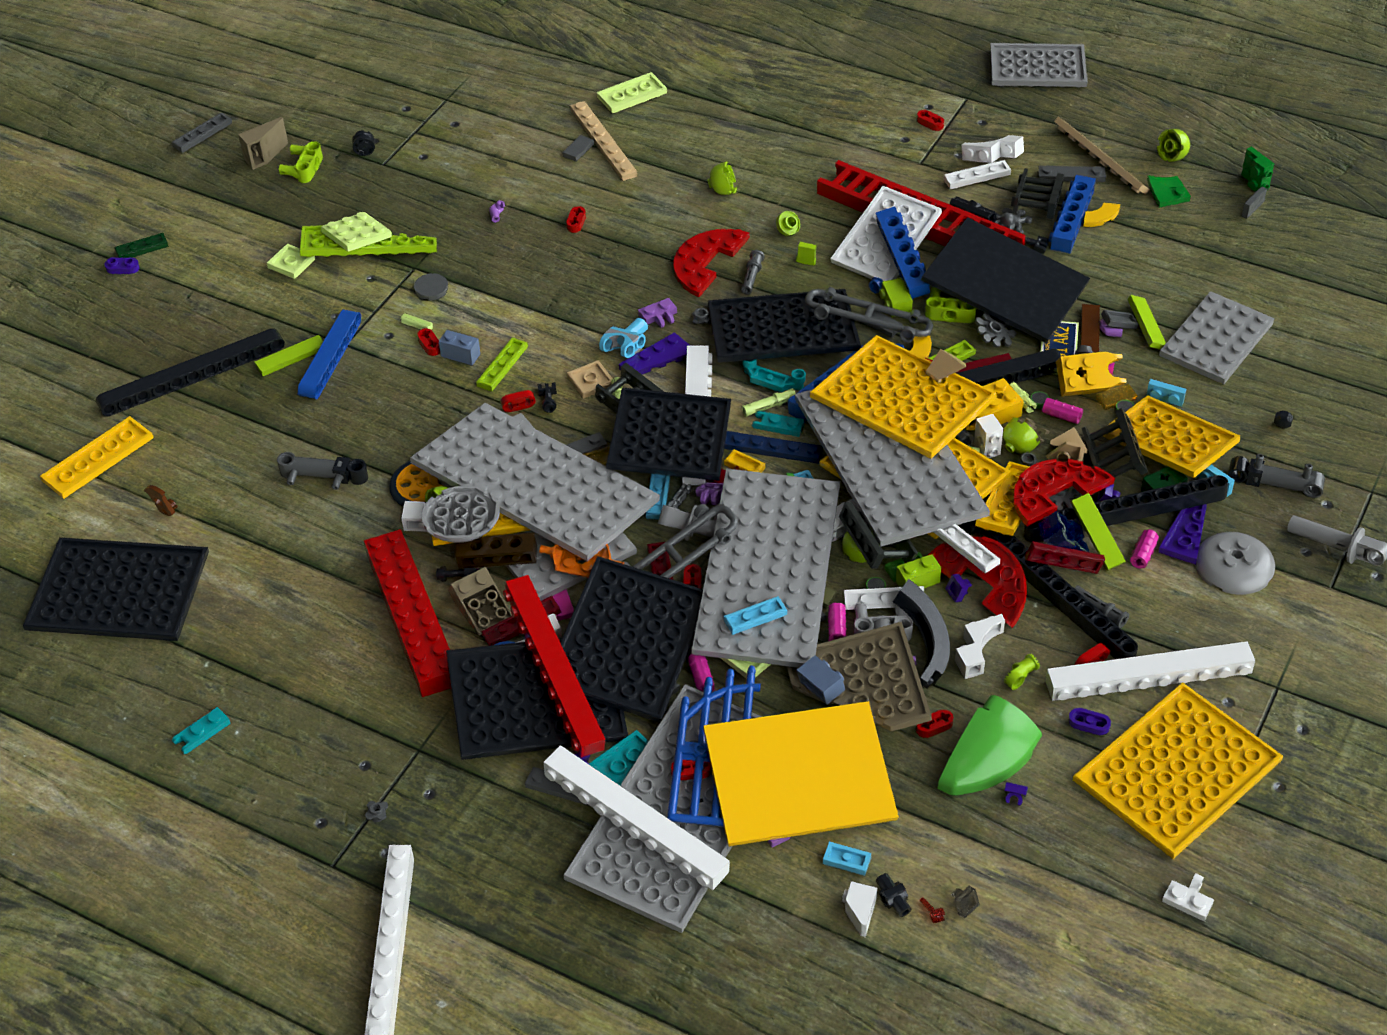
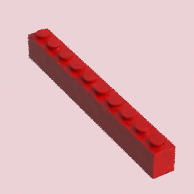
(554, 666)

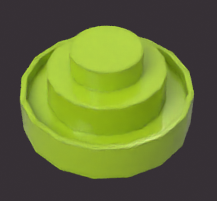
(788, 223)

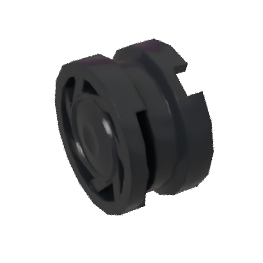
(363, 143)

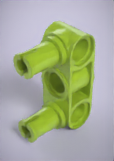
(307, 164)
(948, 309)

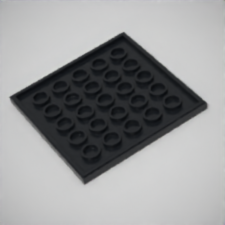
(669, 434)

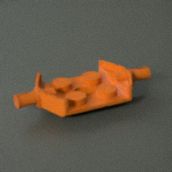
(566, 561)

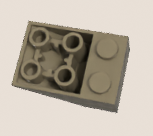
(263, 142)
(479, 600)

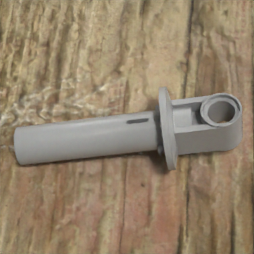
(679, 519)
(1356, 545)

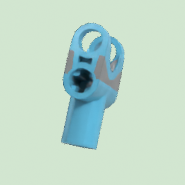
(627, 339)

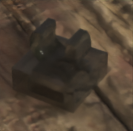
(965, 901)

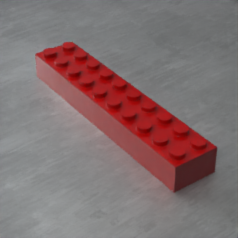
(410, 611)

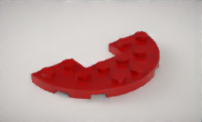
(699, 251)
(1049, 478)
(1006, 578)

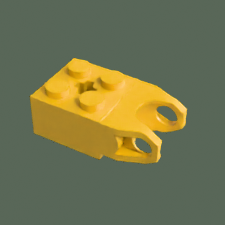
(1093, 370)
(1004, 407)

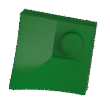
(1168, 190)

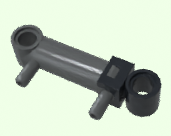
(340, 469)
(1256, 472)

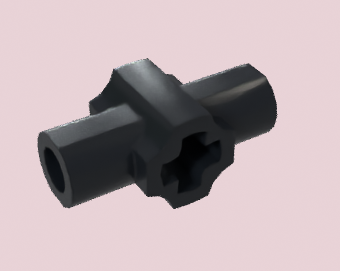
(893, 895)

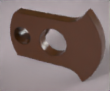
(158, 497)

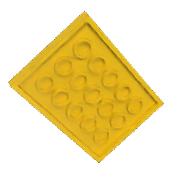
(1176, 436)

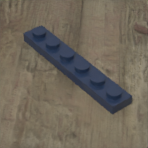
(773, 447)

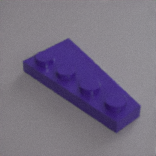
(659, 354)
(1185, 535)

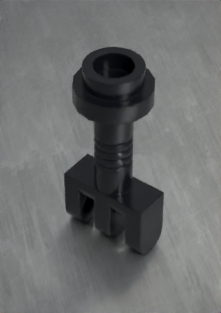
(1039, 245)
(548, 404)
(442, 573)

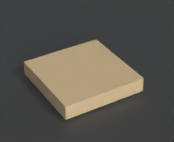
(587, 378)

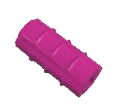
(1062, 410)
(1144, 549)
(836, 621)
(700, 671)

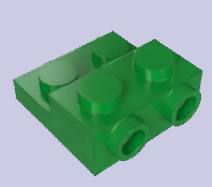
(1257, 169)

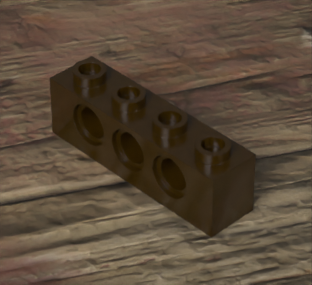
(497, 551)

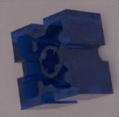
(1063, 533)

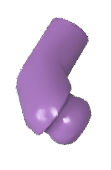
(496, 209)
(1108, 331)

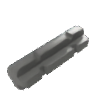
(680, 496)

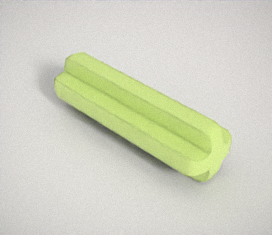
(415, 322)

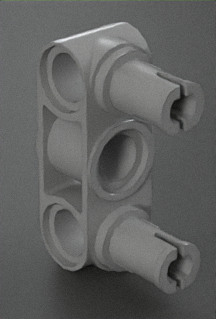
(864, 623)

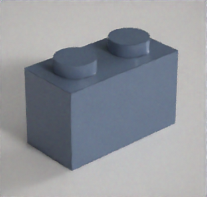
(459, 347)
(821, 679)

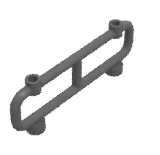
(907, 333)
(702, 514)

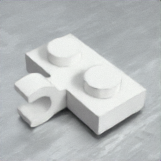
(1189, 899)

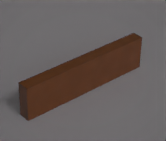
(1090, 326)

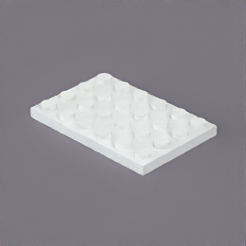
(864, 246)

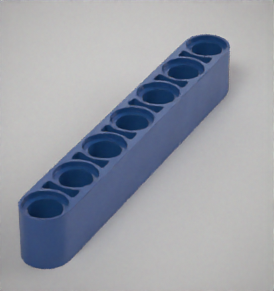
(329, 354)

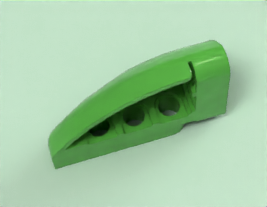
(990, 749)

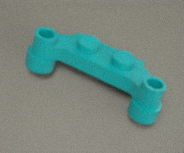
(772, 379)

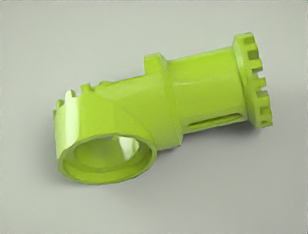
(1020, 671)

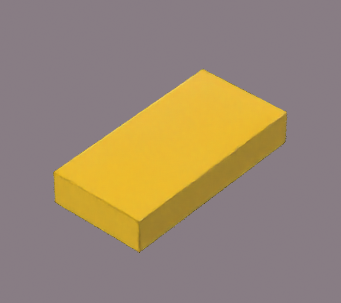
(744, 461)

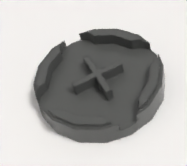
(431, 286)

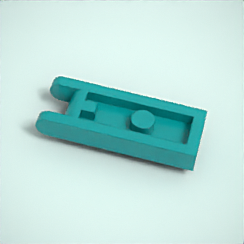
(779, 423)
(202, 730)

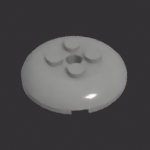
(460, 514)
(1235, 563)

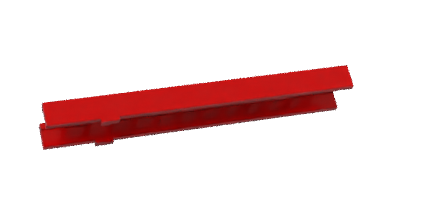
(872, 182)

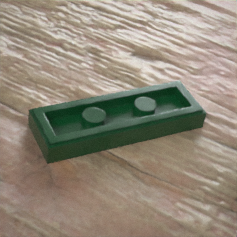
(142, 246)

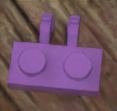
(658, 311)
(710, 491)

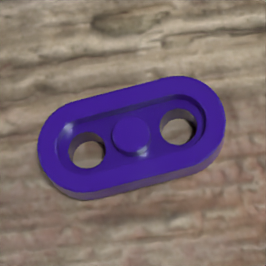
(122, 265)
(1089, 721)

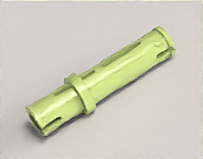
(776, 399)

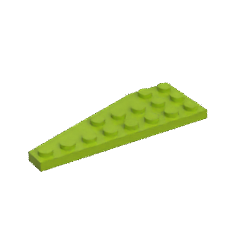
(318, 244)

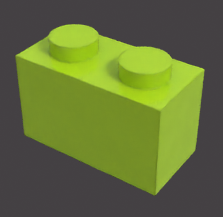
(896, 295)
(921, 571)

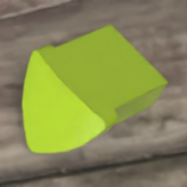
(806, 253)

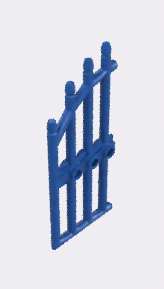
(698, 750)

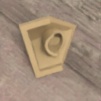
(944, 365)
(1071, 435)
(1067, 451)

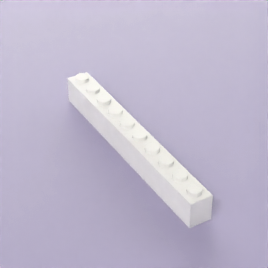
(698, 382)
(1149, 671)
(637, 818)
(390, 941)

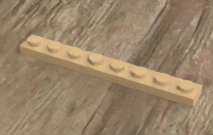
(603, 141)
(1105, 160)

